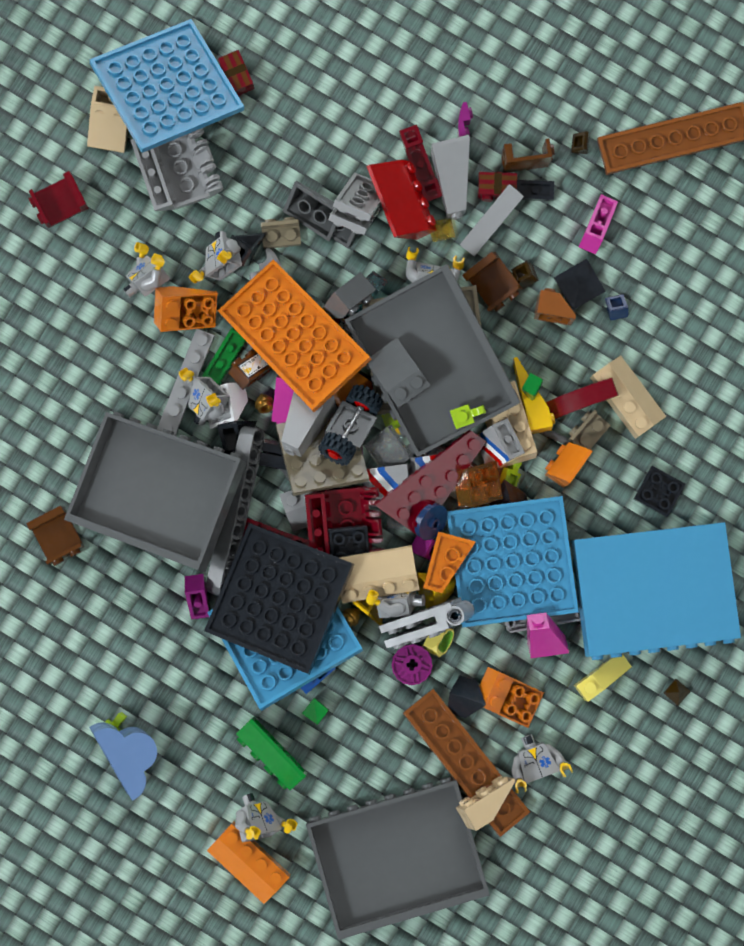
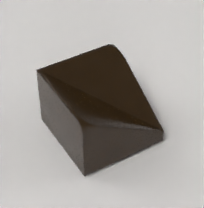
(525, 274)

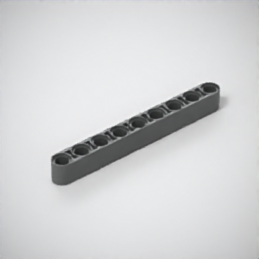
(249, 447)

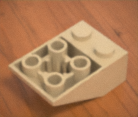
(105, 124)
(485, 804)

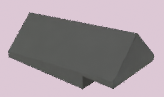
(314, 211)

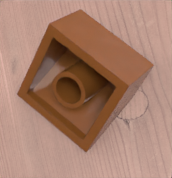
(553, 308)

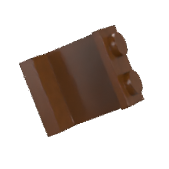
(513, 164)
(493, 281)
(56, 536)

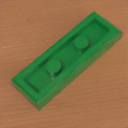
(225, 356)

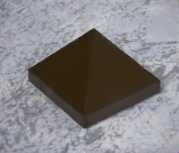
(676, 692)

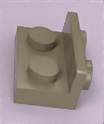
(281, 233)
(589, 431)

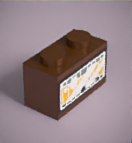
(249, 369)

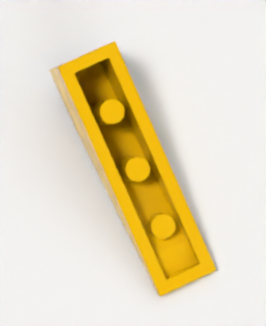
(536, 411)

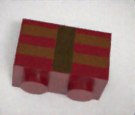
(236, 72)
(493, 184)

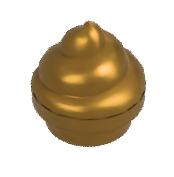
(264, 403)
(351, 616)

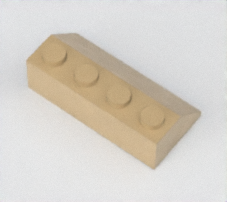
(634, 402)
(519, 423)
(384, 571)

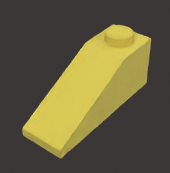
(602, 677)

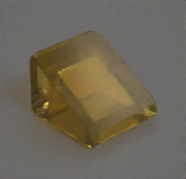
(444, 230)

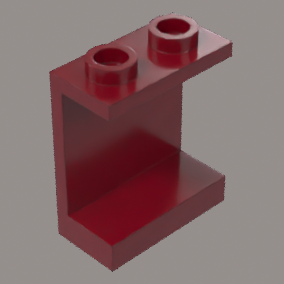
(58, 201)

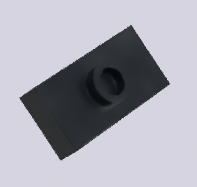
(536, 190)

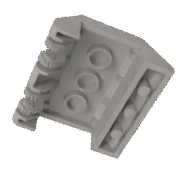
(178, 172)

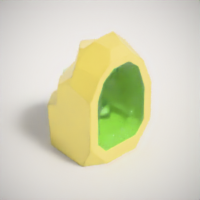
(440, 644)

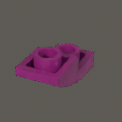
(464, 120)

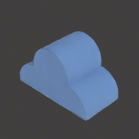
(128, 753)

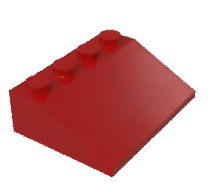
(402, 199)

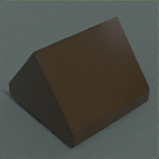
(580, 143)

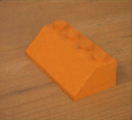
(249, 864)

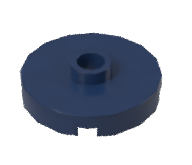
(431, 521)

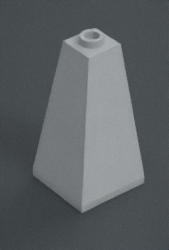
(451, 170)
(304, 424)

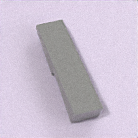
(491, 220)

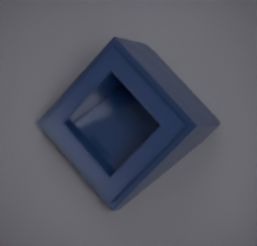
(617, 307)

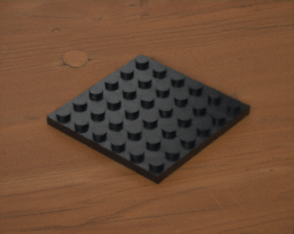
(279, 598)

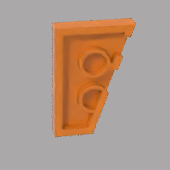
(445, 560)

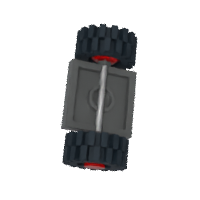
(350, 425)

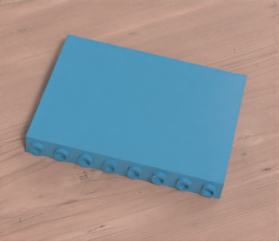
(655, 590)

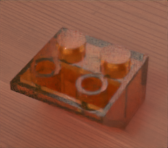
(479, 485)

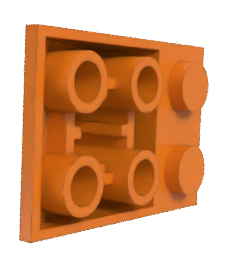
(184, 308)
(509, 697)

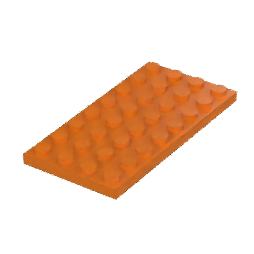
(294, 335)

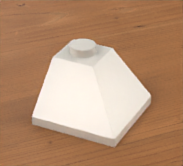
(234, 406)

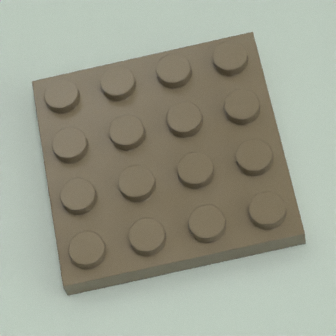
(315, 472)

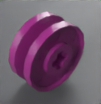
(419, 673)

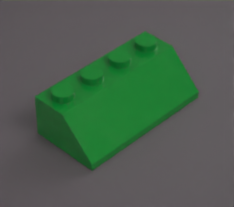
(271, 753)

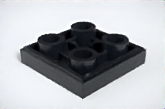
(659, 491)
(348, 540)

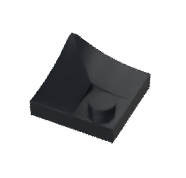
(579, 284)

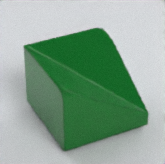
(532, 386)
(315, 711)

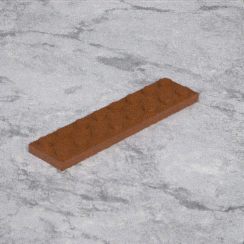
(672, 138)
(461, 756)

